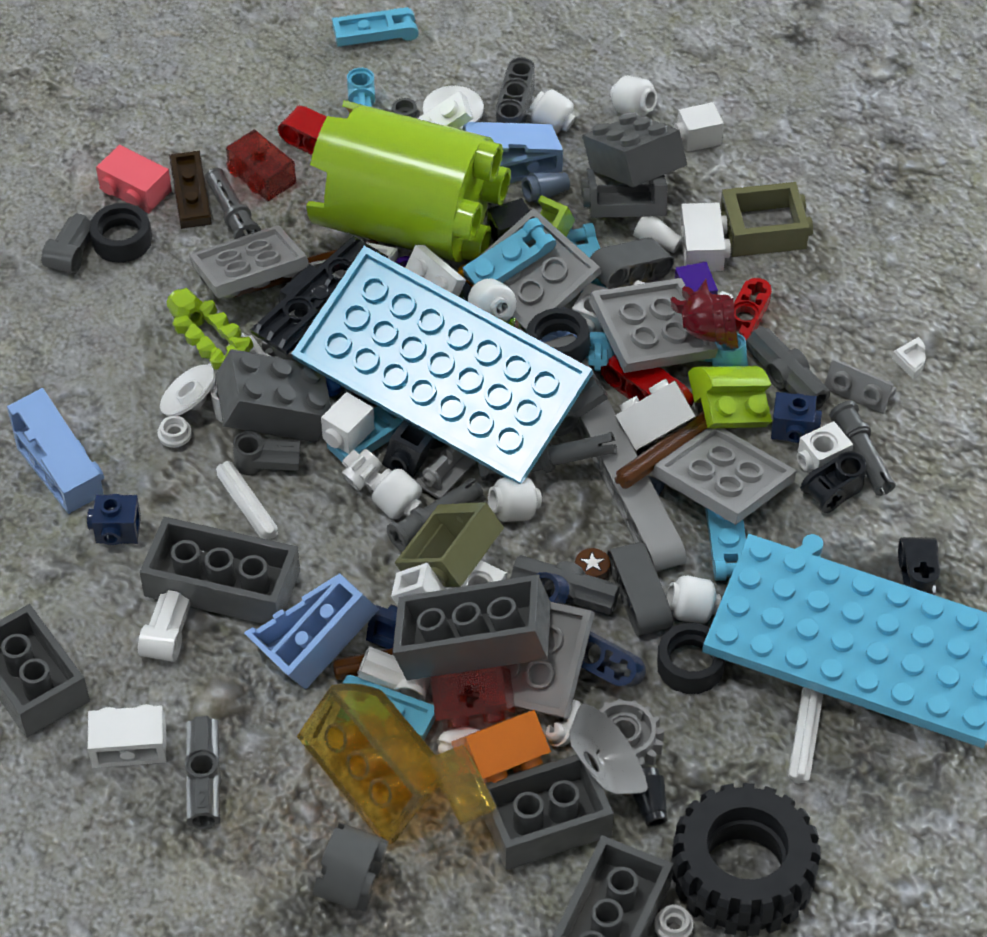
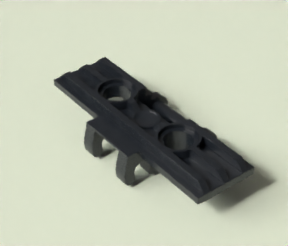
(306, 296)

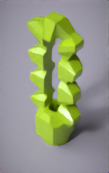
(191, 313)

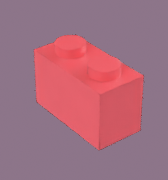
(133, 178)

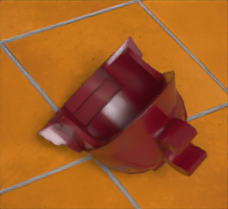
(707, 315)

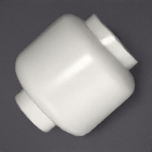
(633, 95)
(552, 109)
(493, 298)
(396, 493)
(513, 500)
(693, 599)

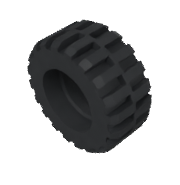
(736, 901)

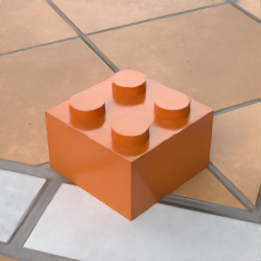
(506, 745)

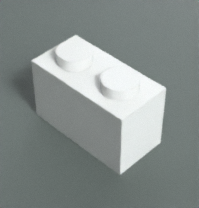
(703, 235)
(654, 415)
(126, 736)

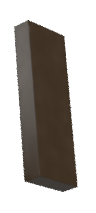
(190, 189)

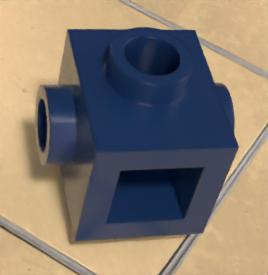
(794, 416)
(115, 519)

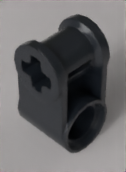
(832, 483)
(919, 563)

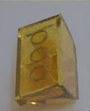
(371, 756)

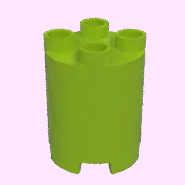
(408, 182)

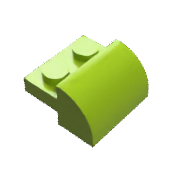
(732, 395)

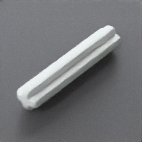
(247, 501)
(805, 736)

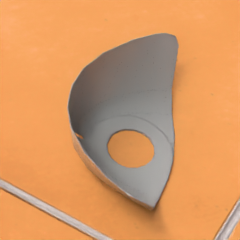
(616, 761)

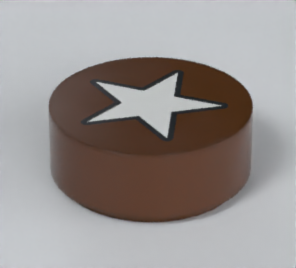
(594, 562)

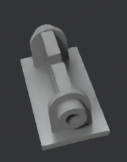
(859, 386)
(444, 472)

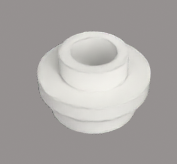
(173, 425)
(673, 914)

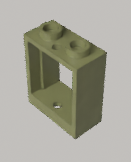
(766, 238)
(452, 541)

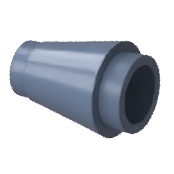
(544, 184)

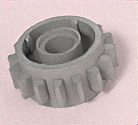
(639, 726)

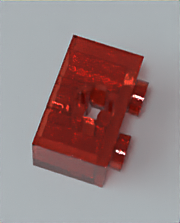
(260, 165)
(453, 689)

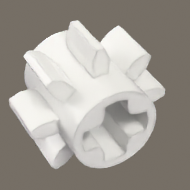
(361, 469)

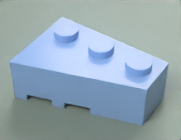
(525, 146)
(54, 451)
(314, 630)

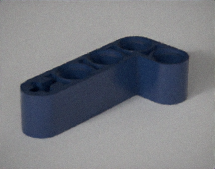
(609, 651)

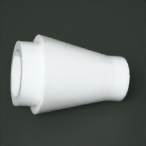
(654, 228)

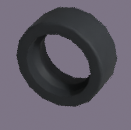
(120, 250)
(563, 320)
(681, 680)

